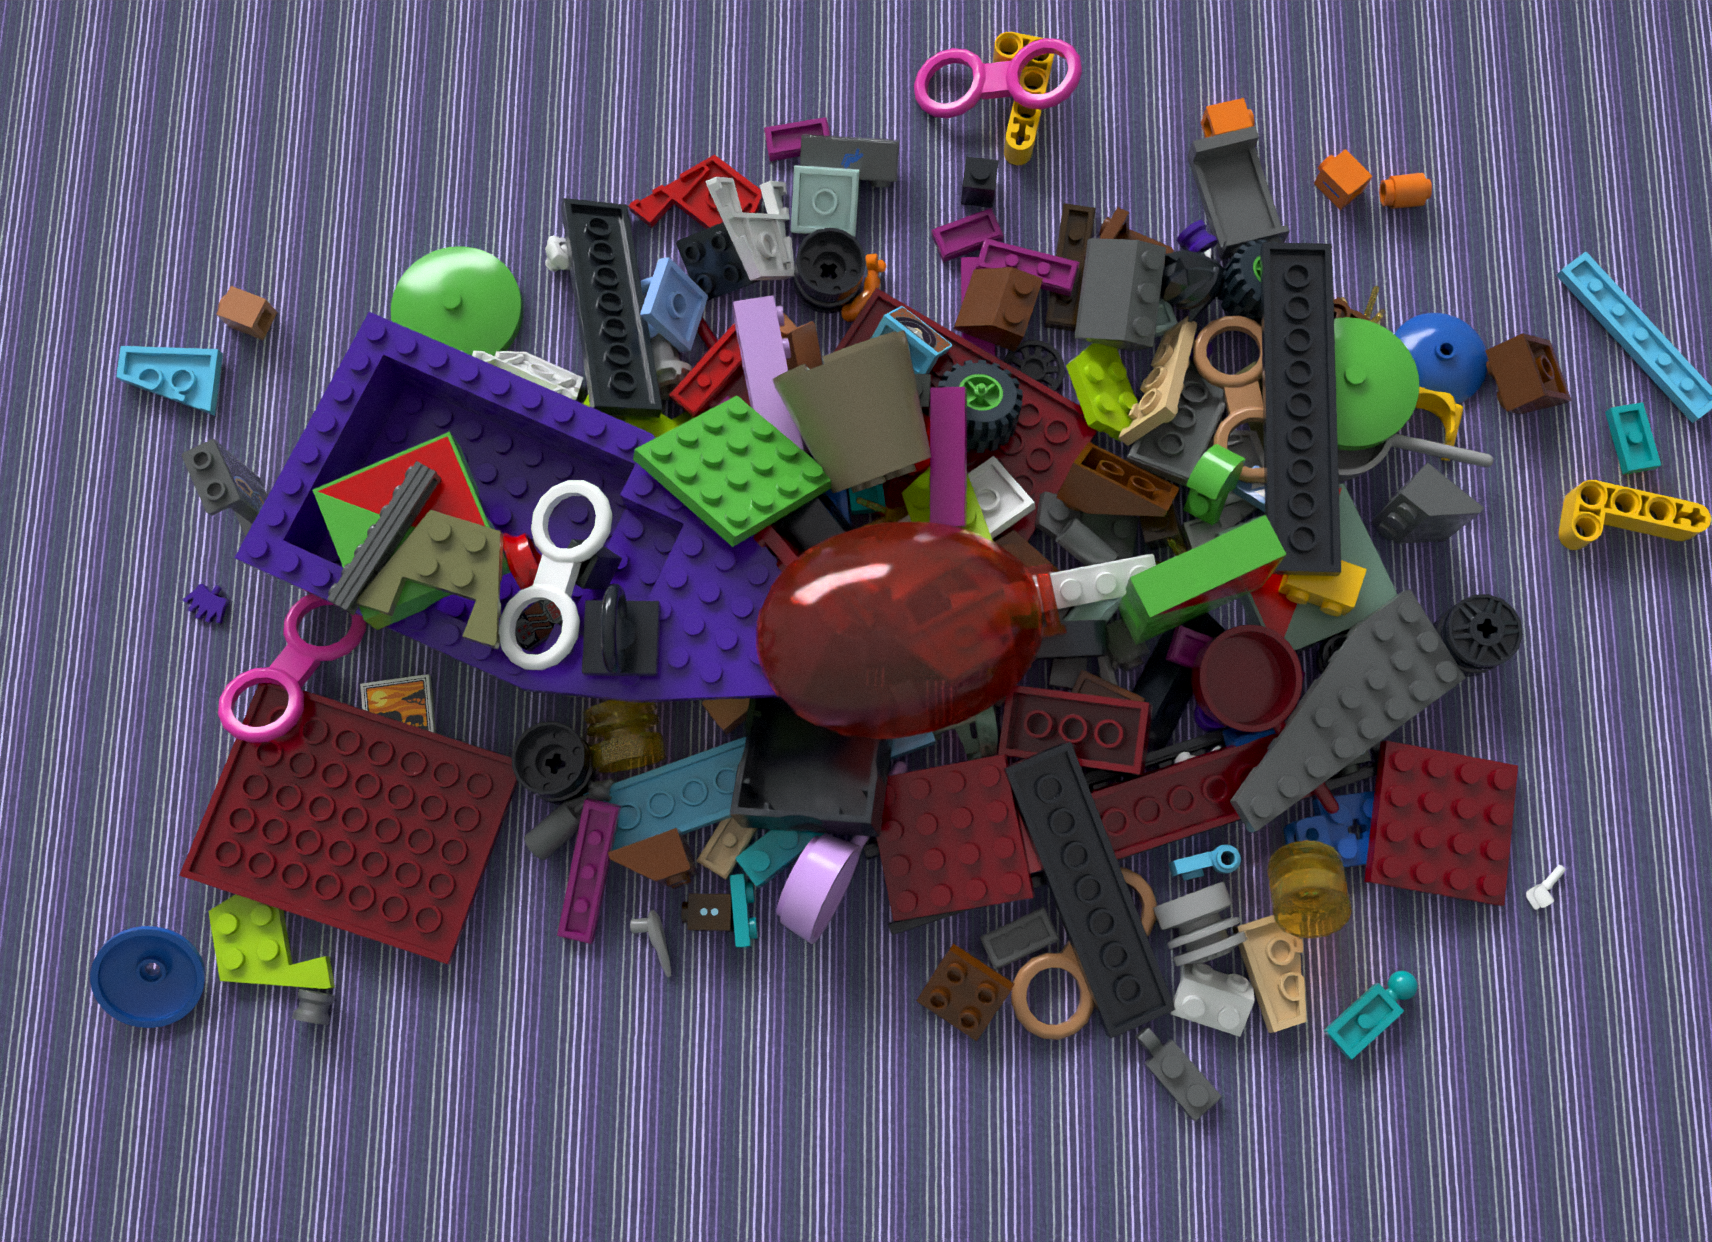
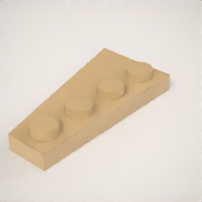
(1163, 383)

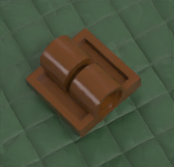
(965, 992)

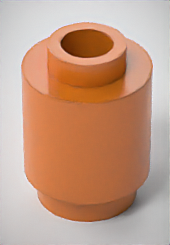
(1405, 191)

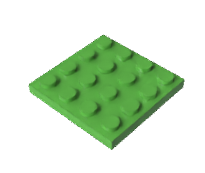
(733, 470)

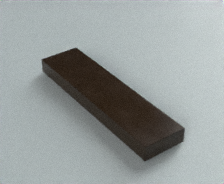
(1074, 232)

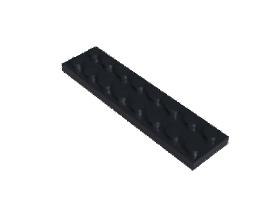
(608, 309)
(1088, 889)

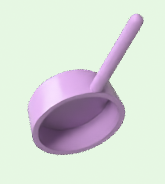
(820, 881)

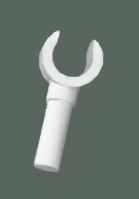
(1539, 894)

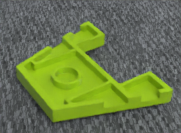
(255, 947)

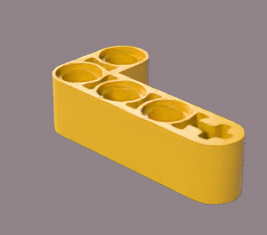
(1033, 74)
(1676, 517)

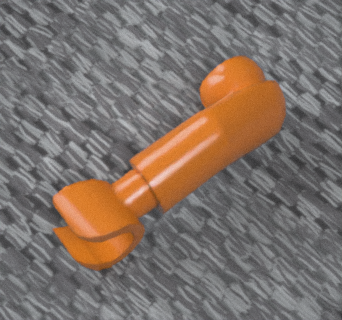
(871, 282)

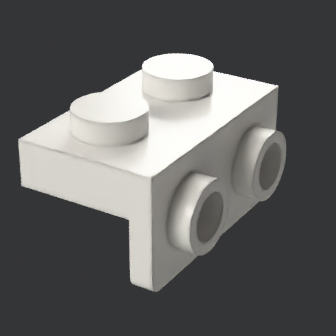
(1213, 998)

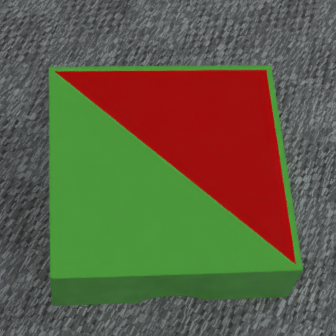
(356, 501)
(1200, 579)

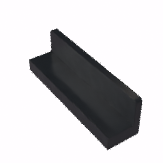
(1168, 683)

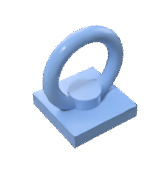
(673, 304)

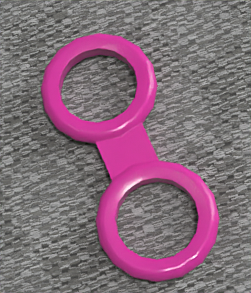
(998, 78)
(289, 671)

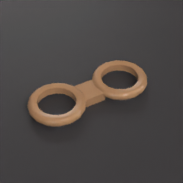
(1240, 391)
(1067, 961)

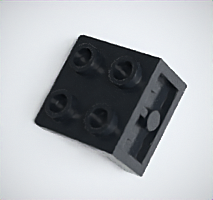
(713, 261)

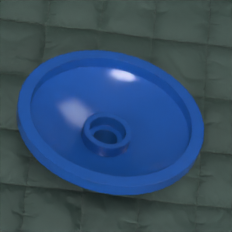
(1457, 373)
(143, 995)

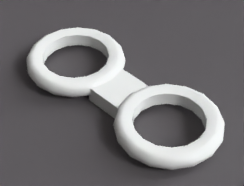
(555, 575)

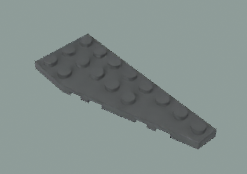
(1370, 688)

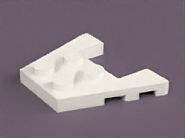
(757, 236)
(535, 370)

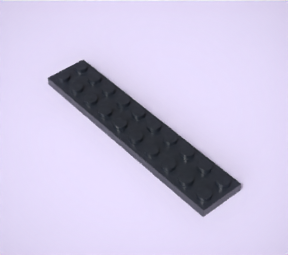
(1300, 406)

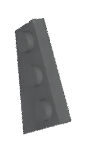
(1115, 530)

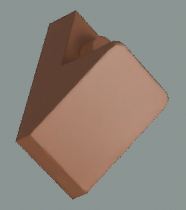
(802, 343)

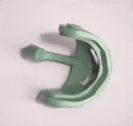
(987, 739)

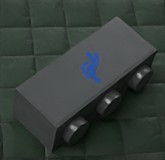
(872, 156)

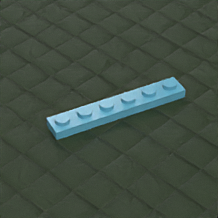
(1638, 336)

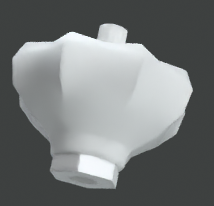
(557, 254)

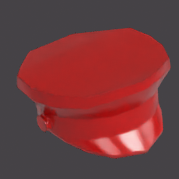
(521, 558)

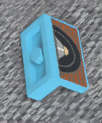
(923, 341)

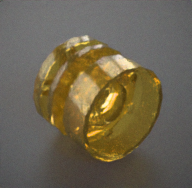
(624, 734)
(1308, 889)

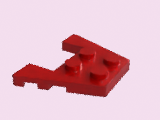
(693, 196)

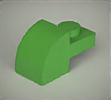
(1211, 482)

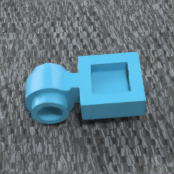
(1193, 866)

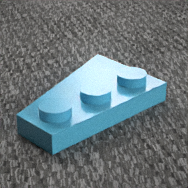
(175, 373)

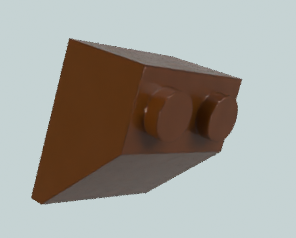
(998, 305)
(1527, 374)
(660, 858)

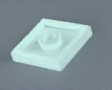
(824, 199)

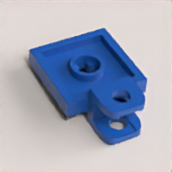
(1333, 828)

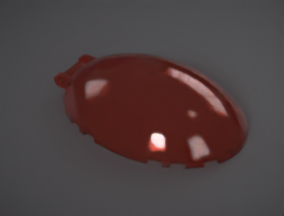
(902, 628)

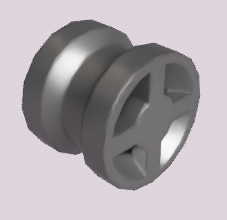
(313, 1007)

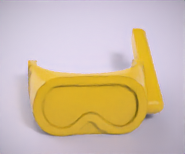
(1445, 408)

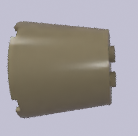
(859, 412)

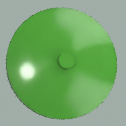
(460, 300)
(1373, 383)

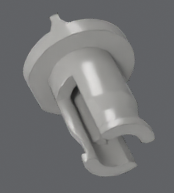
(668, 367)

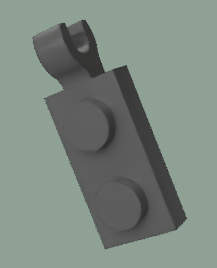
(1178, 1075)

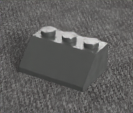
(1120, 293)
(1426, 509)

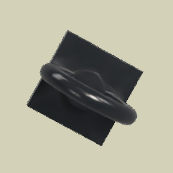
(621, 636)

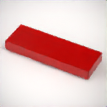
(709, 375)

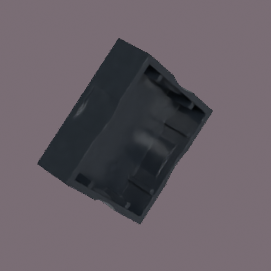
(808, 775)

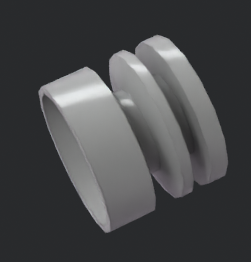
(1200, 924)

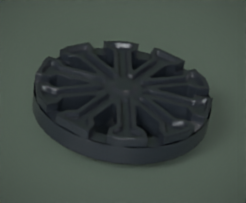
(1035, 366)

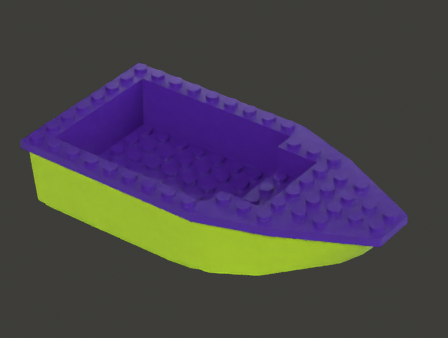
(518, 445)

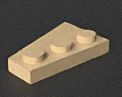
(1274, 972)

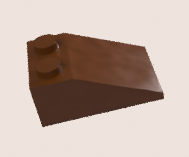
(1114, 486)

